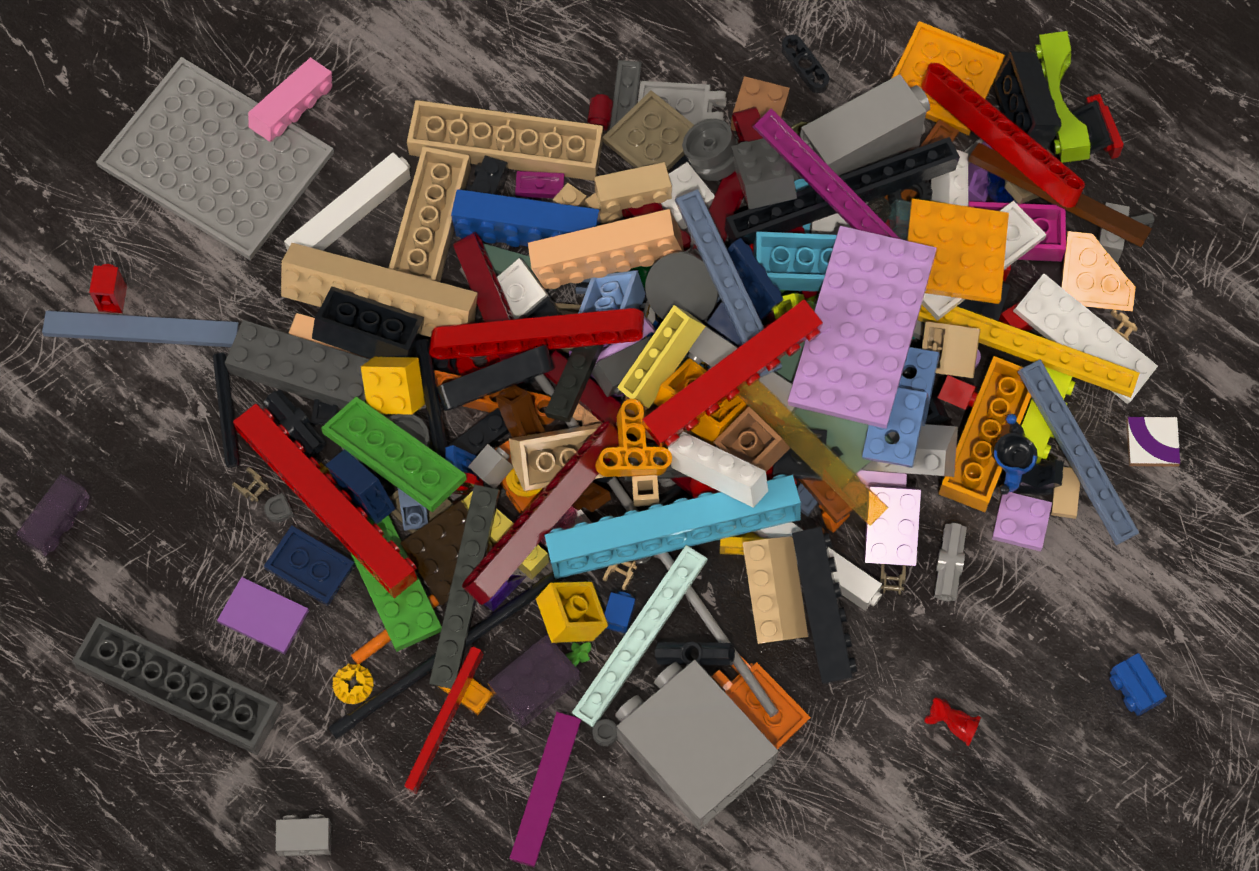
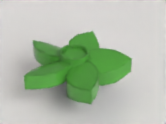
(579, 653)

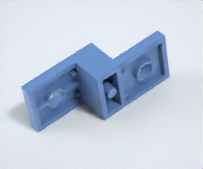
(907, 414)

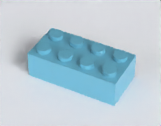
(794, 259)

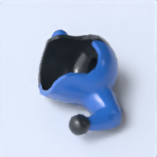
(1014, 455)

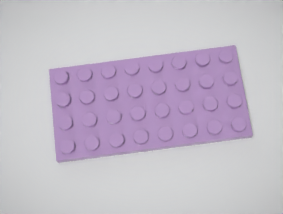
(867, 327)

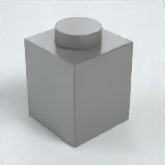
(491, 465)

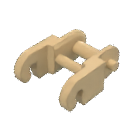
(1124, 322)
(629, 574)

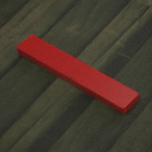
(443, 720)

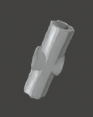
(950, 562)

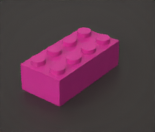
(1049, 218)

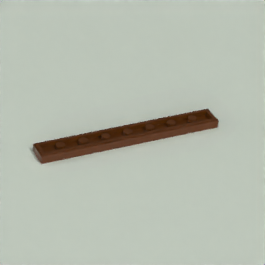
(1086, 207)

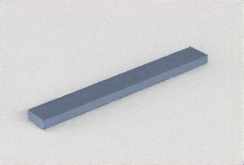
(720, 267)
(140, 329)
(1078, 452)

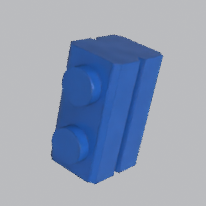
(1137, 685)

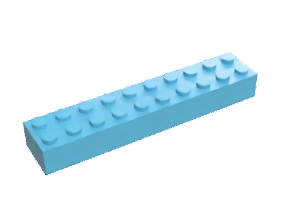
(669, 528)

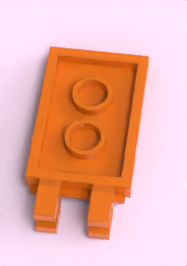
(776, 728)

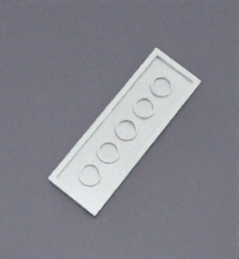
(1021, 237)
(1070, 323)

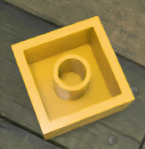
(393, 385)
(571, 612)

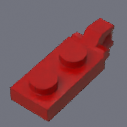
(1115, 149)

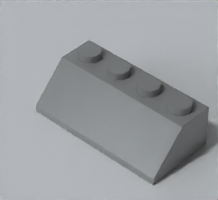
(933, 455)

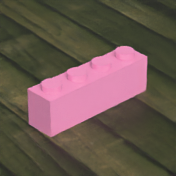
(290, 100)

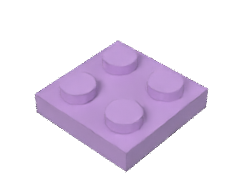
(1022, 521)

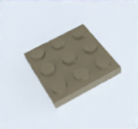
(649, 133)

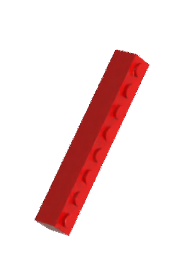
(732, 373)

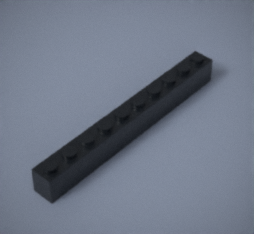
(867, 183)

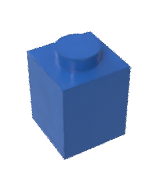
(619, 611)

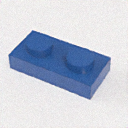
(460, 459)

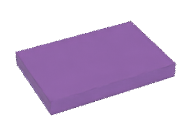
(263, 615)

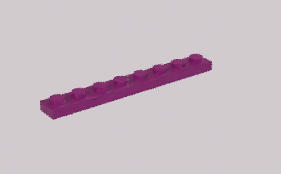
(820, 175)

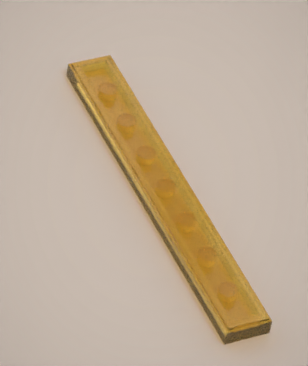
(813, 452)

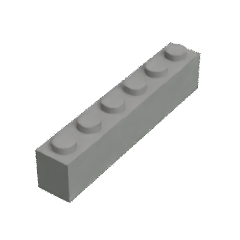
(713, 348)

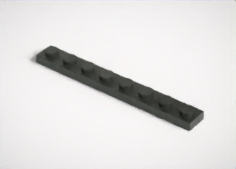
(460, 602)

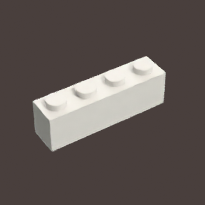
(952, 186)
(718, 469)

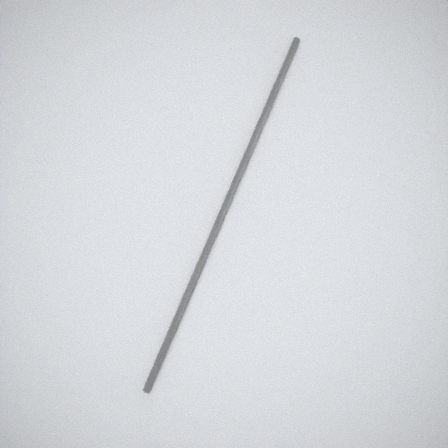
(690, 593)

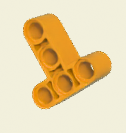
(629, 449)

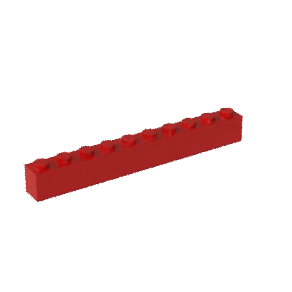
(326, 501)

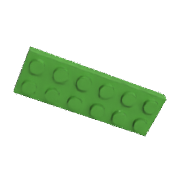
(394, 454)
(409, 615)

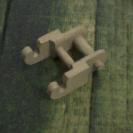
(246, 491)
(901, 580)

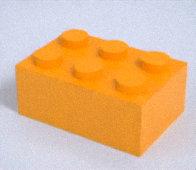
(709, 427)

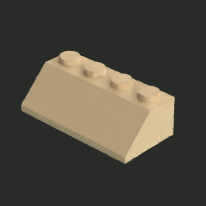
(543, 455)
(775, 589)

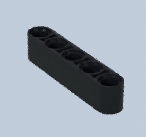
(495, 378)

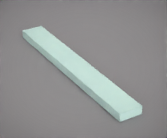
(639, 636)

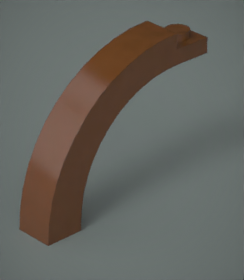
(522, 420)

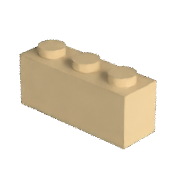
(633, 188)

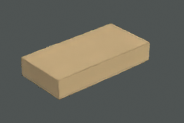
(1066, 496)

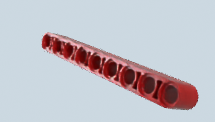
(1003, 135)
(530, 333)

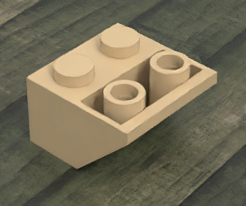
(955, 345)

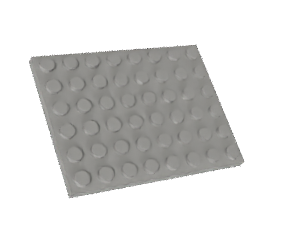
(206, 165)

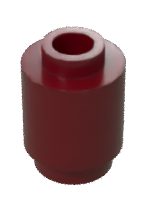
(600, 111)

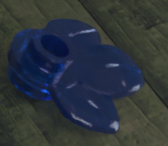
(996, 189)

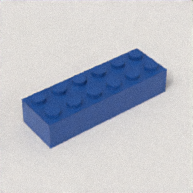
(516, 219)

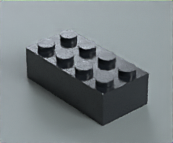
(1026, 97)
(366, 326)

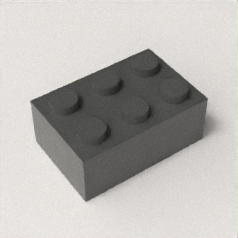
(763, 174)

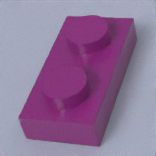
(538, 184)

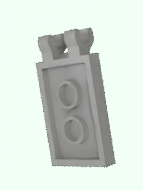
(690, 100)

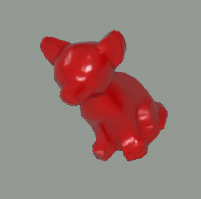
(957, 721)

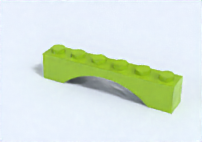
(1073, 136)

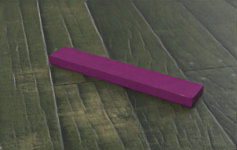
(545, 789)

